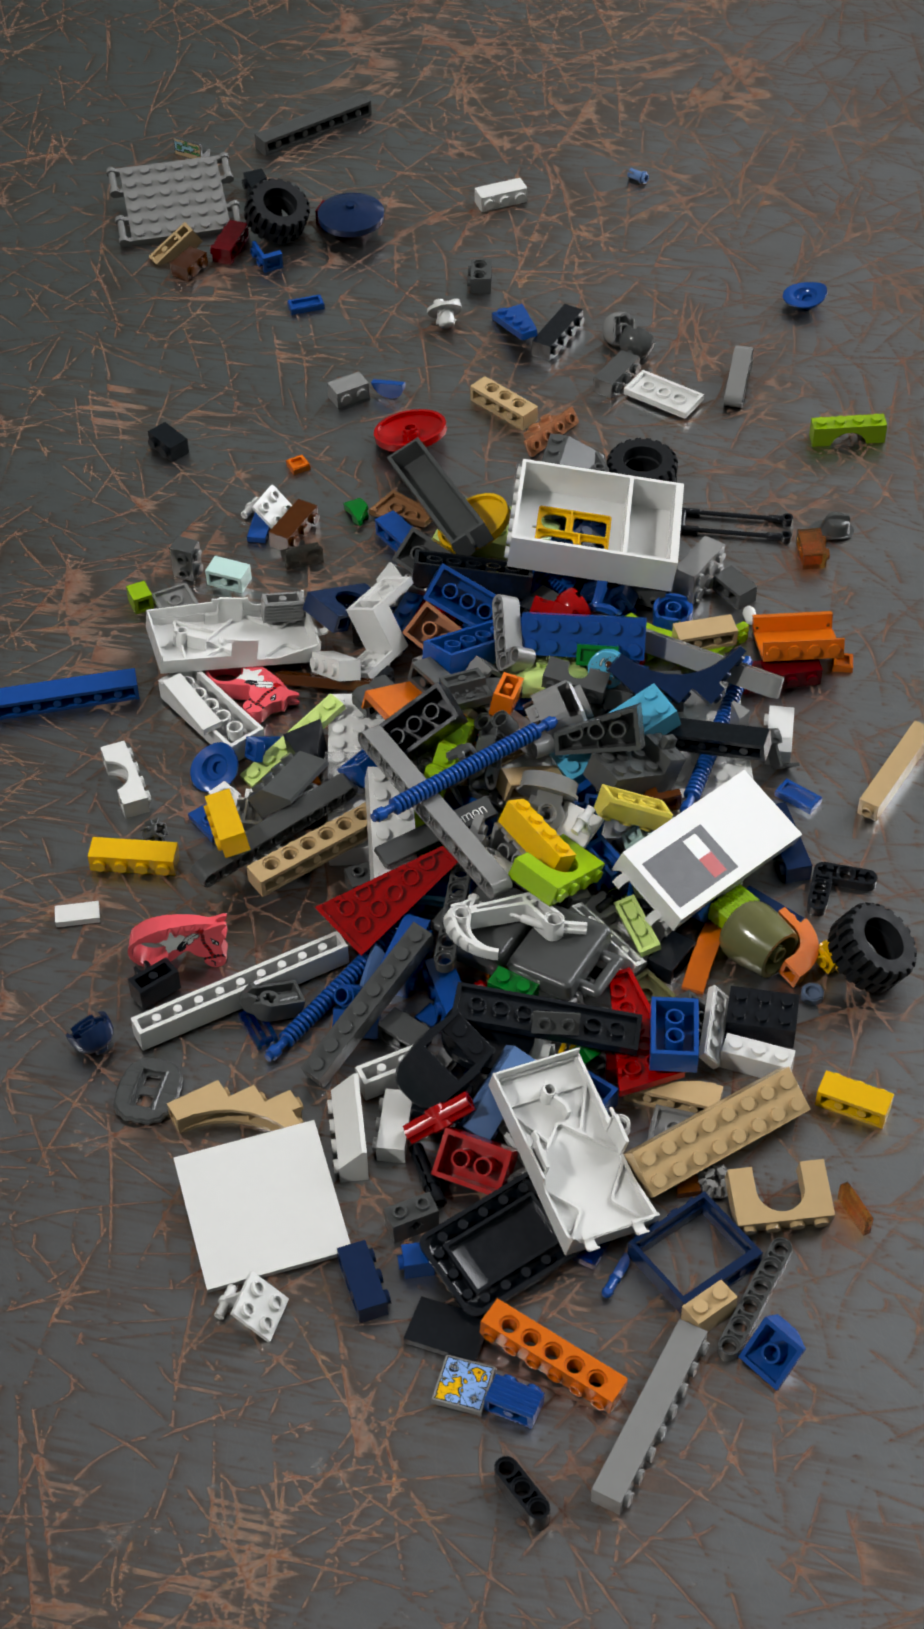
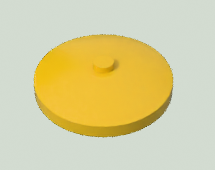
(492, 510)

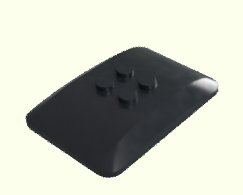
(495, 1247)

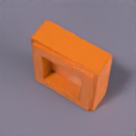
(298, 464)
(843, 664)

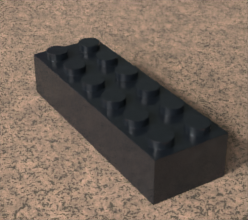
(487, 572)

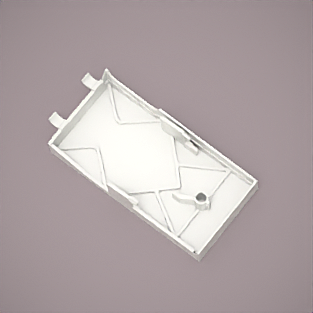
(572, 1151)

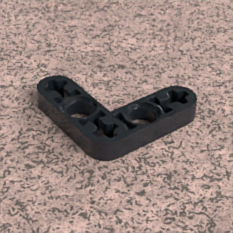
(828, 879)

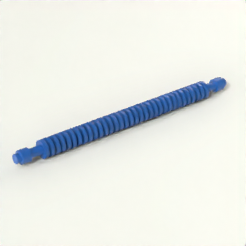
(705, 762)
(463, 769)
(325, 999)

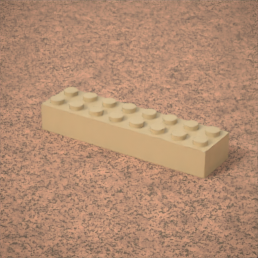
(716, 1132)

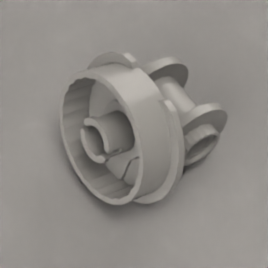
(548, 794)

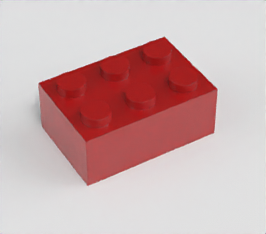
(474, 1161)

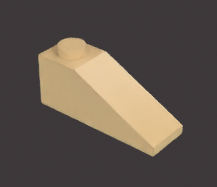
(175, 245)

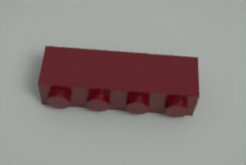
(795, 672)

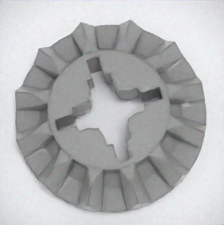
(709, 1185)

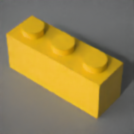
(854, 1099)

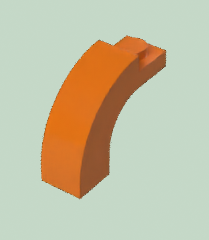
(798, 965)

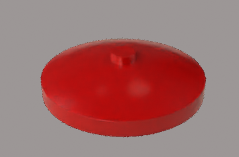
(407, 425)

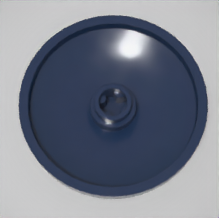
(351, 214)

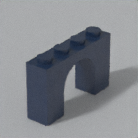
(330, 605)

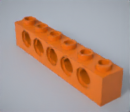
(568, 1356)

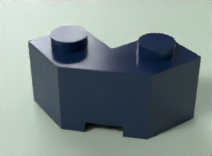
(621, 597)

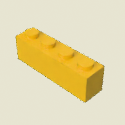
(226, 823)
(536, 835)
(133, 856)

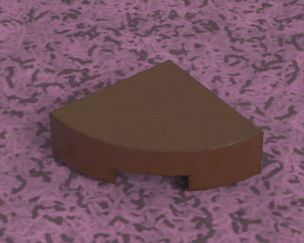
(688, 1187)

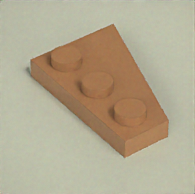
(402, 505)

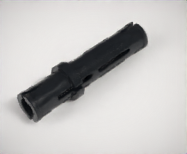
(430, 1182)

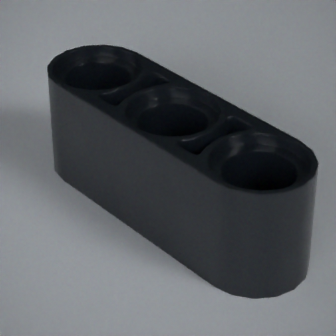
(520, 1481)

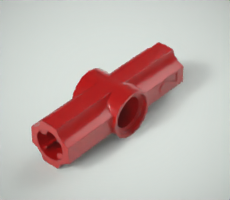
(439, 1117)

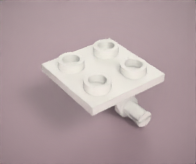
(268, 506)
(579, 823)
(255, 1306)

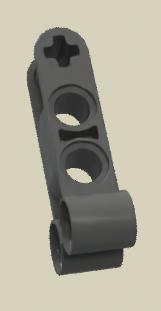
(491, 730)

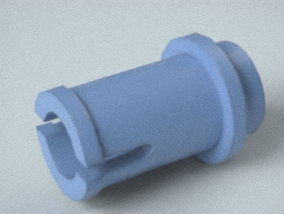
(637, 175)

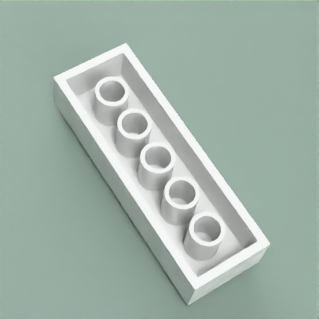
(234, 720)
(378, 792)

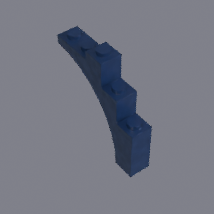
(677, 686)

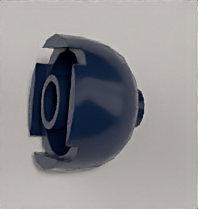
(92, 1034)

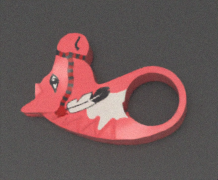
(259, 687)
(178, 934)

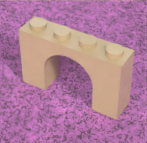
(753, 1216)

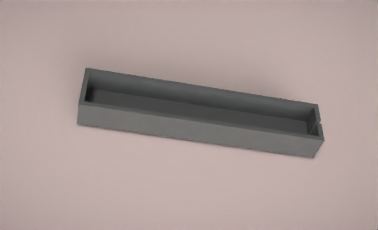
(440, 498)

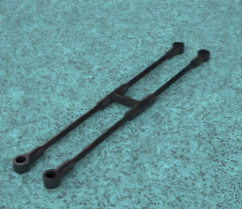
(786, 520)

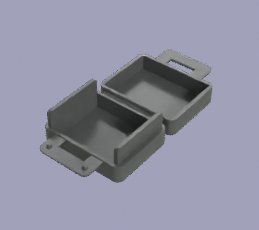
(554, 965)

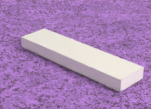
(192, 703)
(713, 1027)

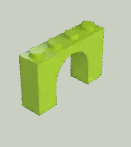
(553, 885)

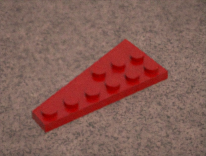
(375, 906)
(634, 1071)

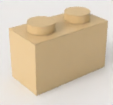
(710, 1307)

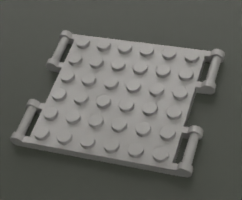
(171, 193)

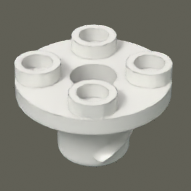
(444, 312)

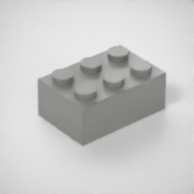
(697, 569)

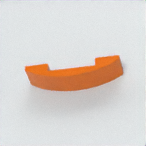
(702, 959)

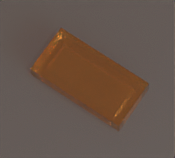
(855, 1208)

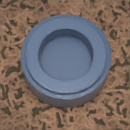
(812, 994)

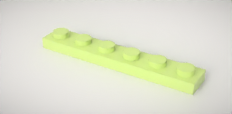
(325, 711)

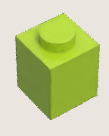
(139, 597)

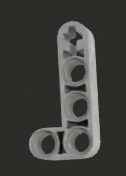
(738, 376)
(509, 650)

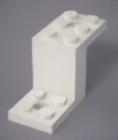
(378, 625)

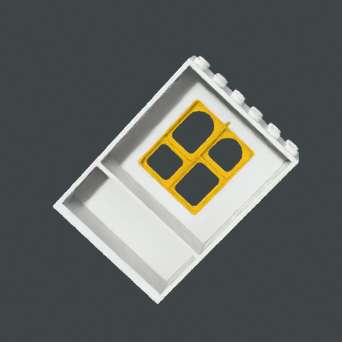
(638, 515)

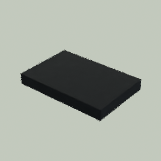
(445, 1330)

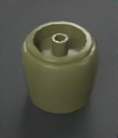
(758, 938)

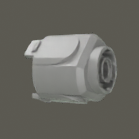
(561, 701)

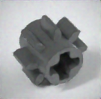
(154, 830)

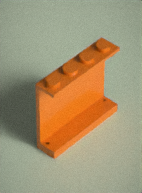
(796, 636)

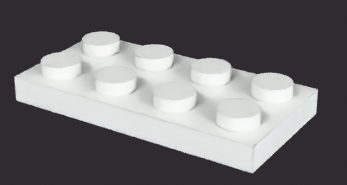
(664, 394)

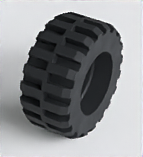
(281, 195)
(644, 455)
(858, 960)

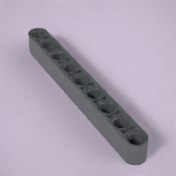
(277, 828)

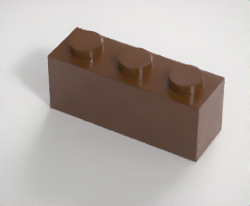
(294, 525)

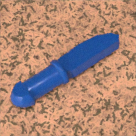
(616, 1276)

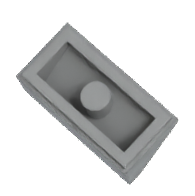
(739, 714)

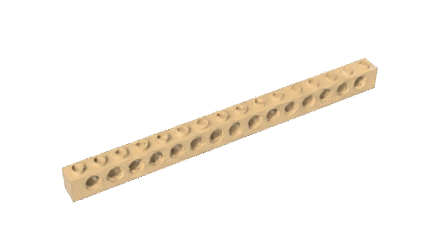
(320, 846)

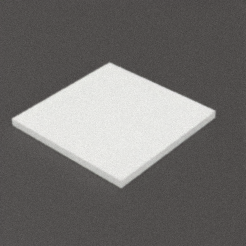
(261, 1205)

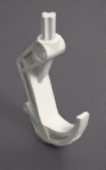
(521, 907)

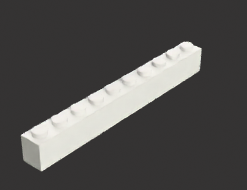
(223, 996)

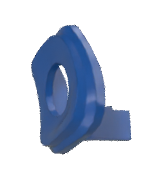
(597, 601)

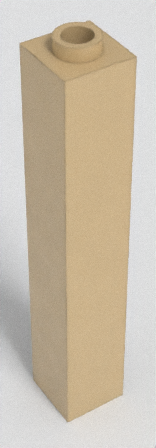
(893, 773)

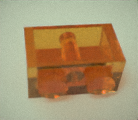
(812, 548)

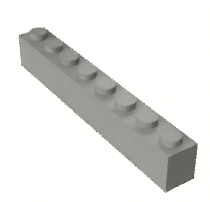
(649, 1417)

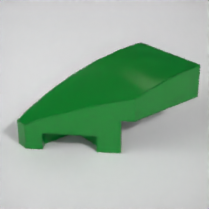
(358, 509)

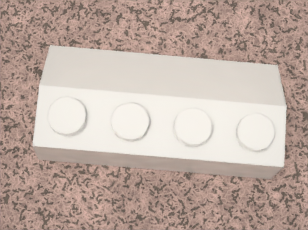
(349, 1131)

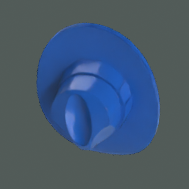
(805, 294)
(213, 766)

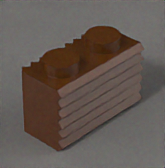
(189, 263)

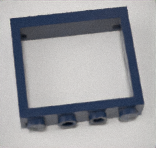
(675, 1220)

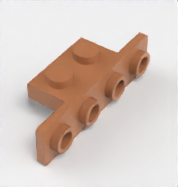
(539, 433)

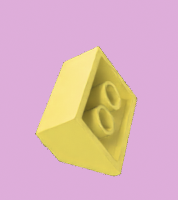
(631, 808)

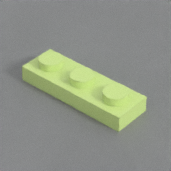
(636, 926)

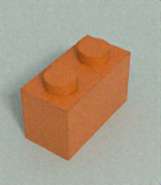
(506, 694)

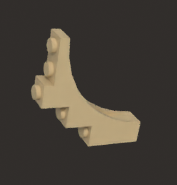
(248, 1107)

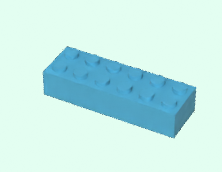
(658, 717)

